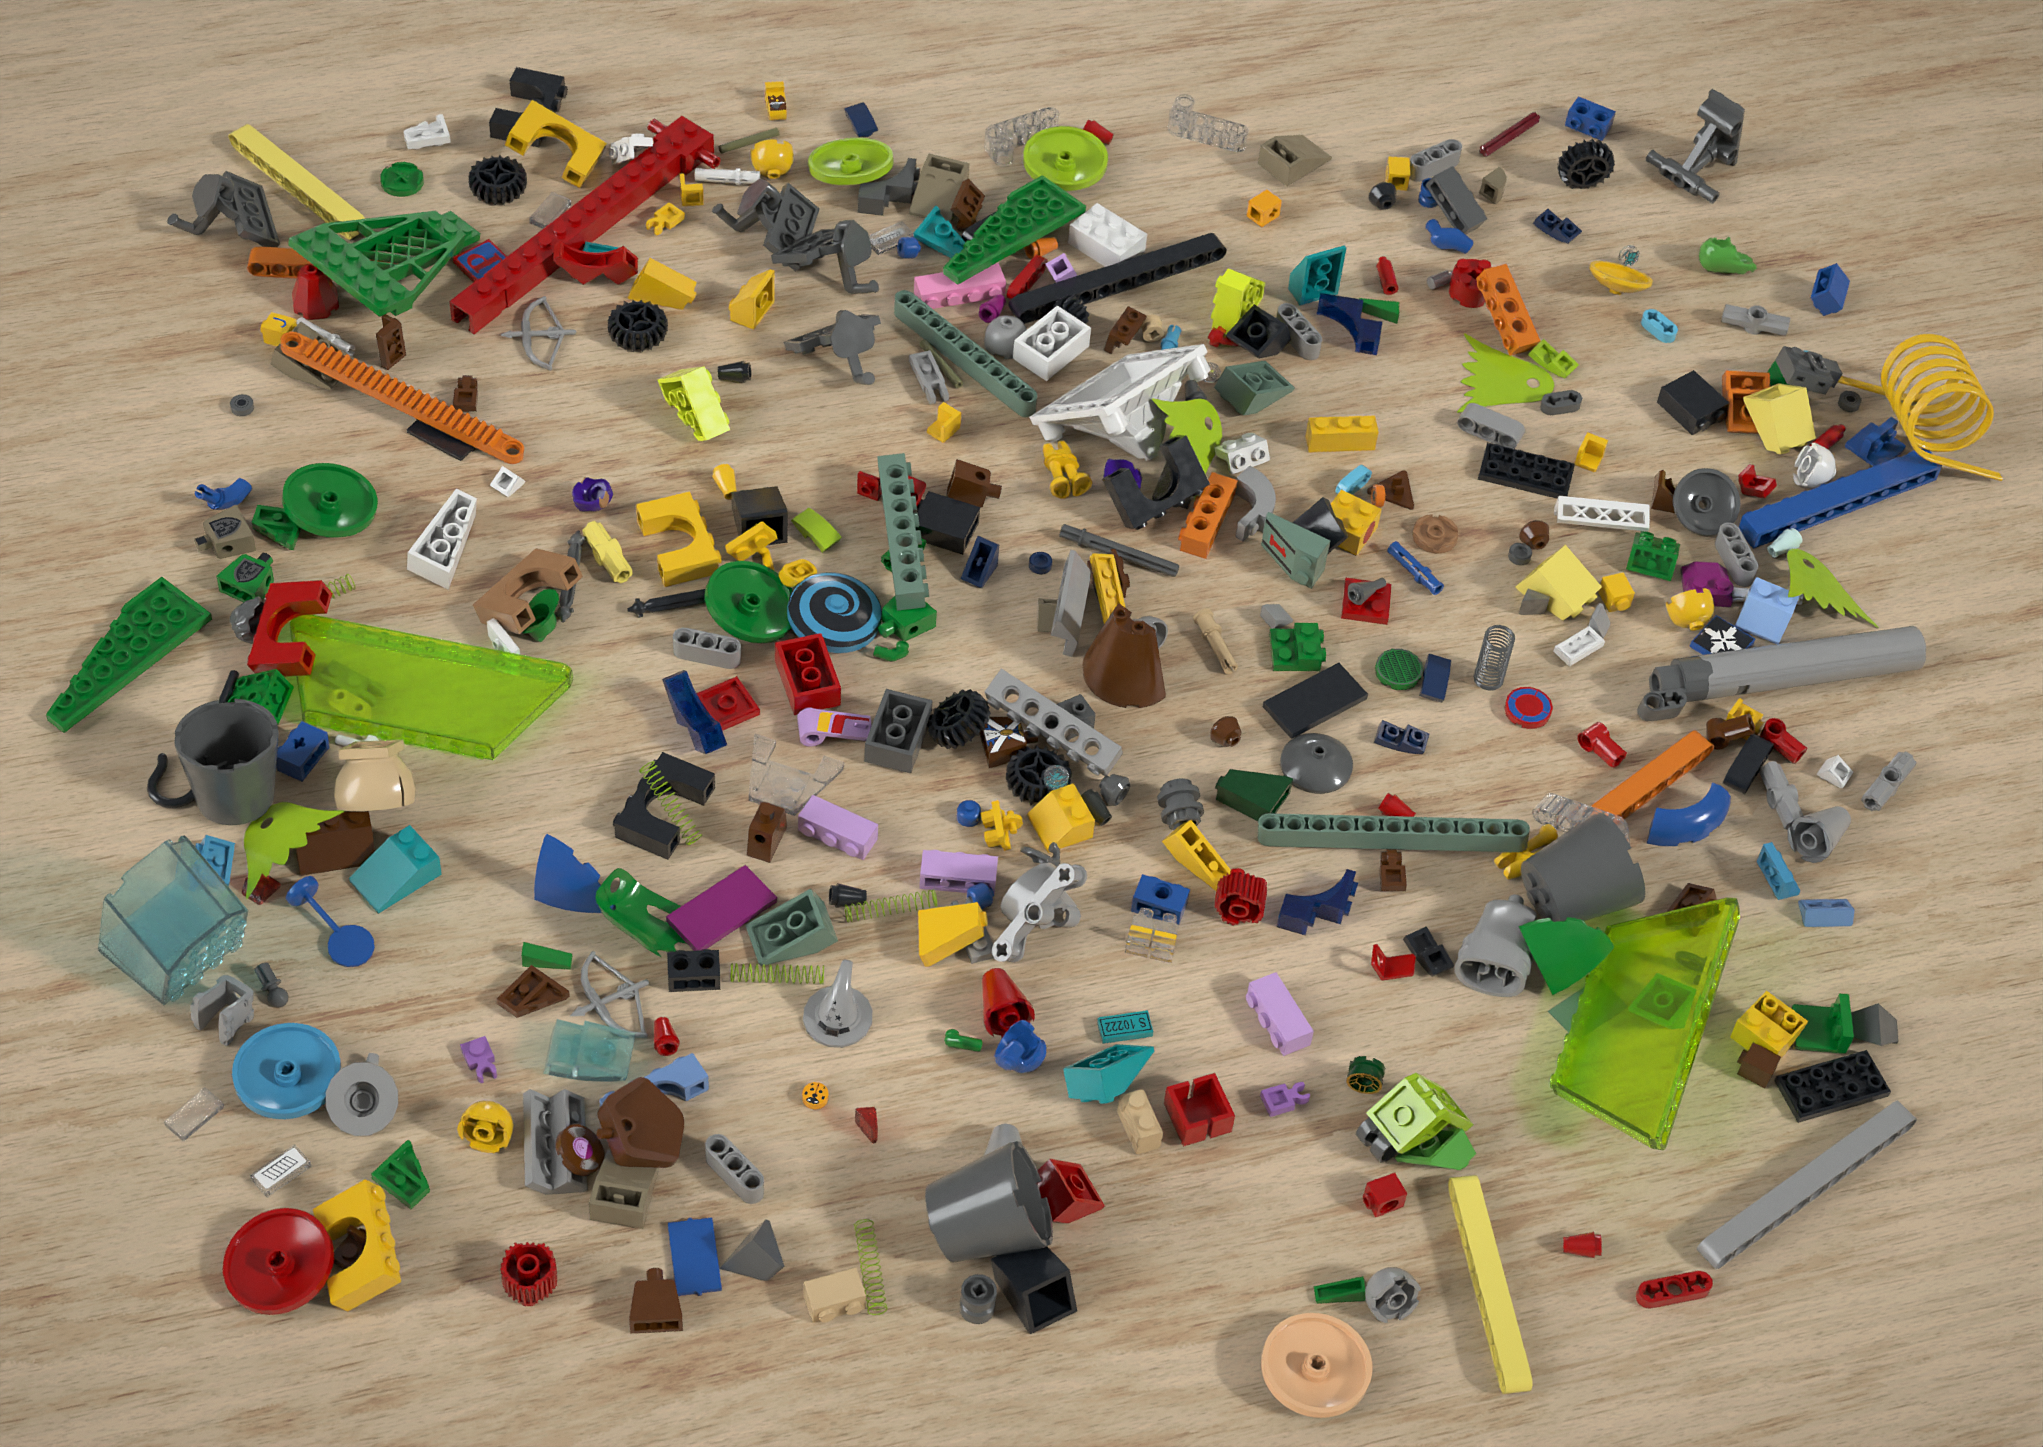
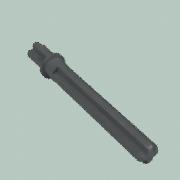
(1127, 553)

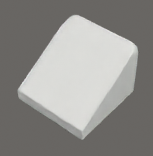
(507, 482)
(1835, 771)

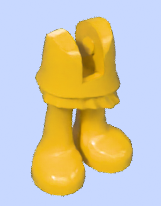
(1064, 461)
(1513, 860)

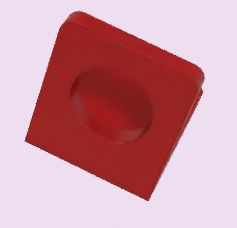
(868, 486)
(1394, 966)

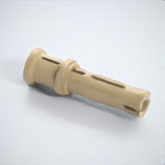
(1212, 633)

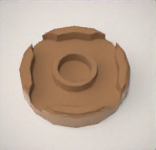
(1435, 534)

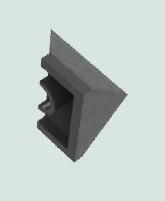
(1875, 1025)
(756, 1255)

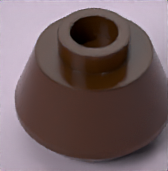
(1535, 534)
(1226, 732)

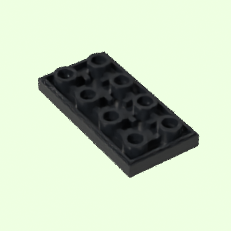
(1526, 471)
(1315, 700)
(1832, 1086)

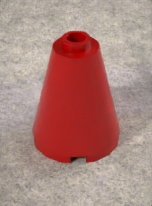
(1003, 1002)

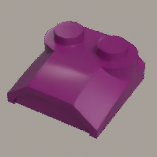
(1708, 576)

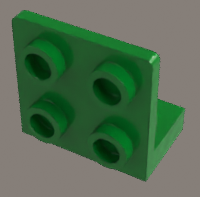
(1653, 555)
(266, 689)
(1827, 1027)

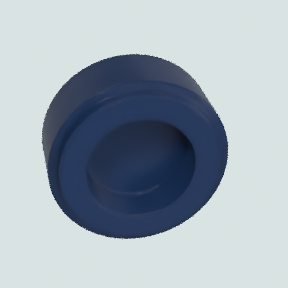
(1040, 563)

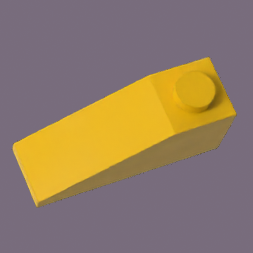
(1196, 853)

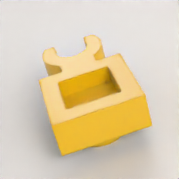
(667, 217)

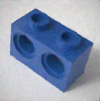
(1590, 118)

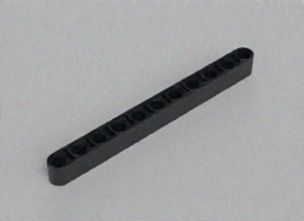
(1120, 276)

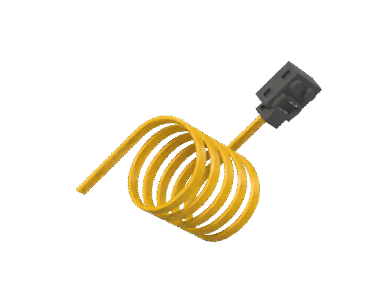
(1820, 374)

